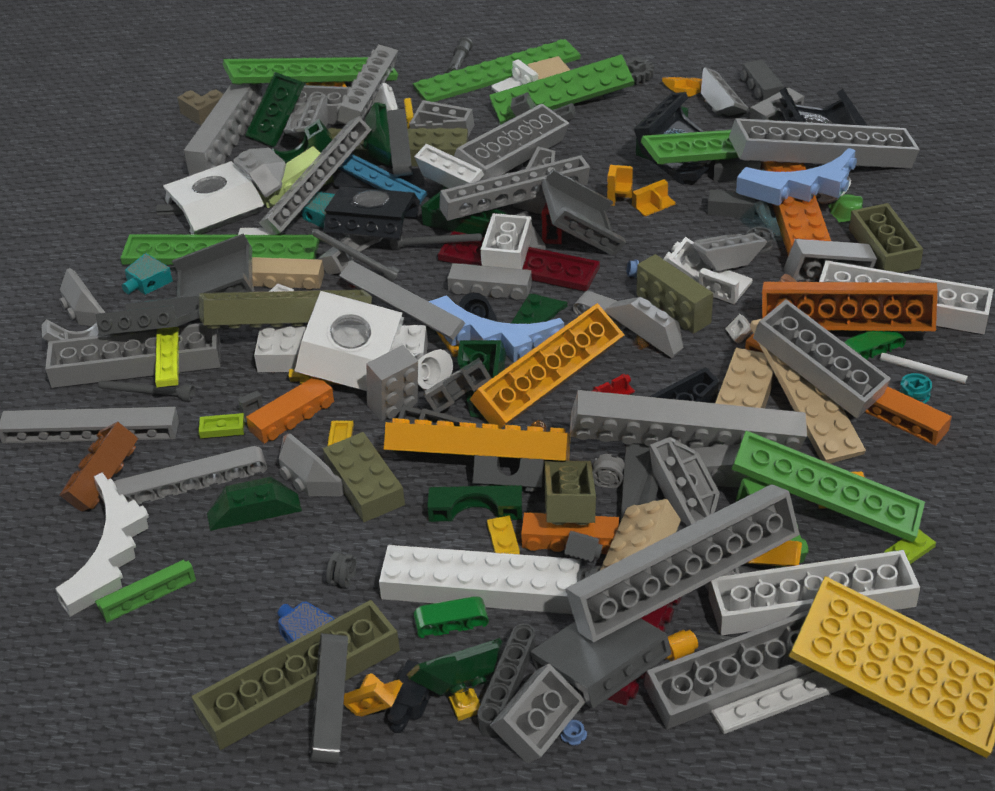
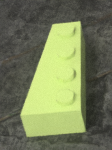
(293, 171)

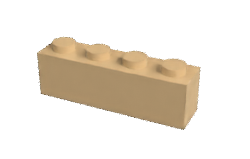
(287, 272)

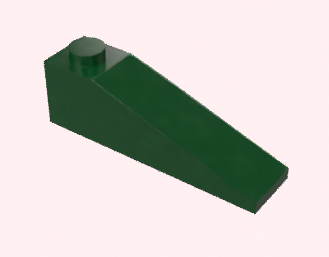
(492, 356)

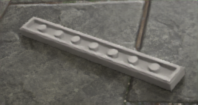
(402, 300)

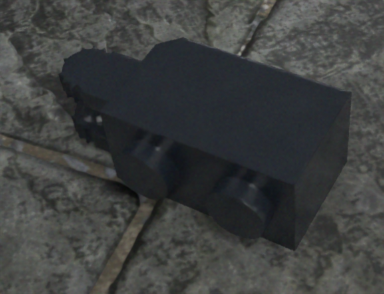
(409, 702)

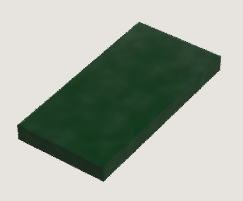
(275, 109)

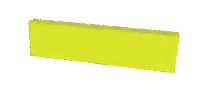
(167, 357)

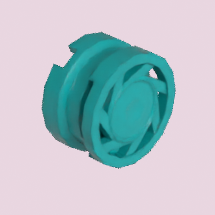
(916, 386)

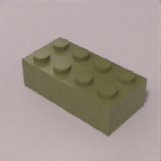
(888, 237)
(675, 293)
(364, 476)
(569, 492)

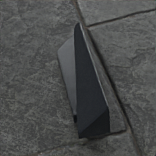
(343, 179)

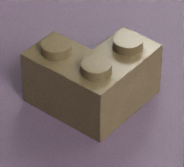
(198, 107)

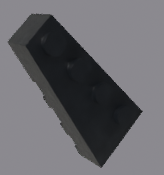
(697, 387)

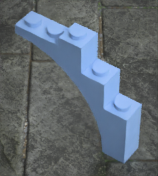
(803, 184)
(516, 338)

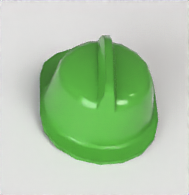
(844, 205)

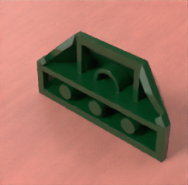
(378, 138)
(252, 502)
(458, 669)

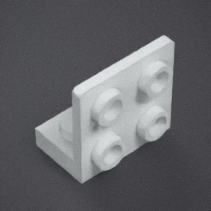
(521, 75)
(725, 284)

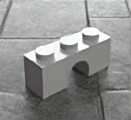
(769, 108)

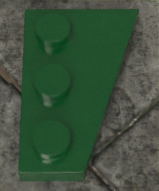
(538, 309)

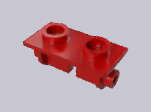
(618, 386)

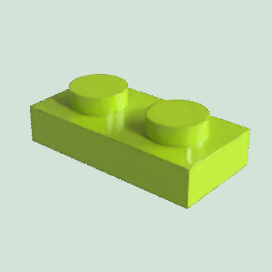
(221, 425)
(915, 549)

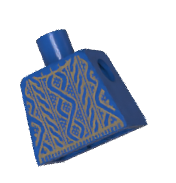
(300, 620)

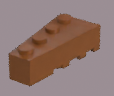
(105, 457)

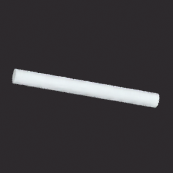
(923, 368)

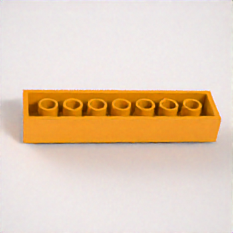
(546, 367)
(482, 441)

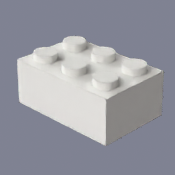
(506, 241)

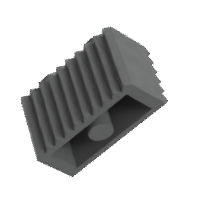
(583, 546)

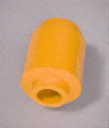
(682, 644)

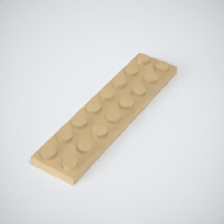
(825, 419)

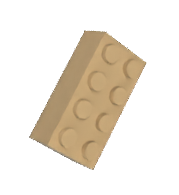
(747, 380)
(640, 528)

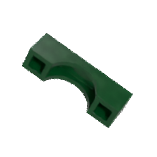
(315, 135)
(447, 502)

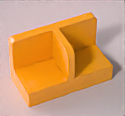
(619, 182)
(652, 198)
(372, 696)

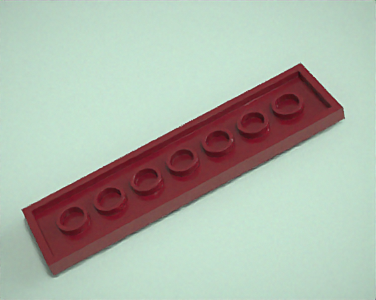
(544, 264)

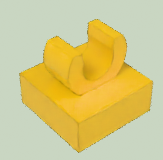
(465, 704)

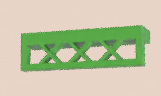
(146, 590)

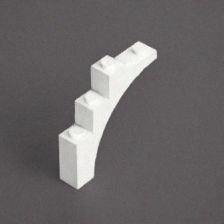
(101, 572)

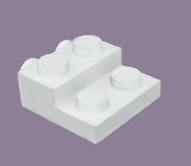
(686, 259)

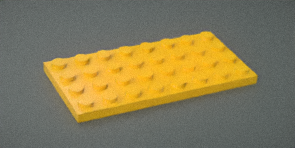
(900, 665)

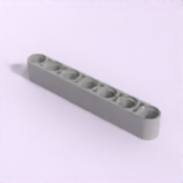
(192, 475)

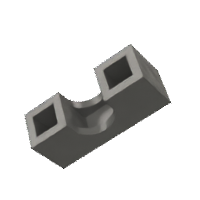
(464, 380)
(529, 475)

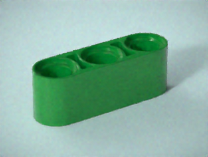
(875, 342)
(450, 616)

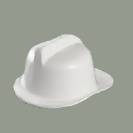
(434, 368)

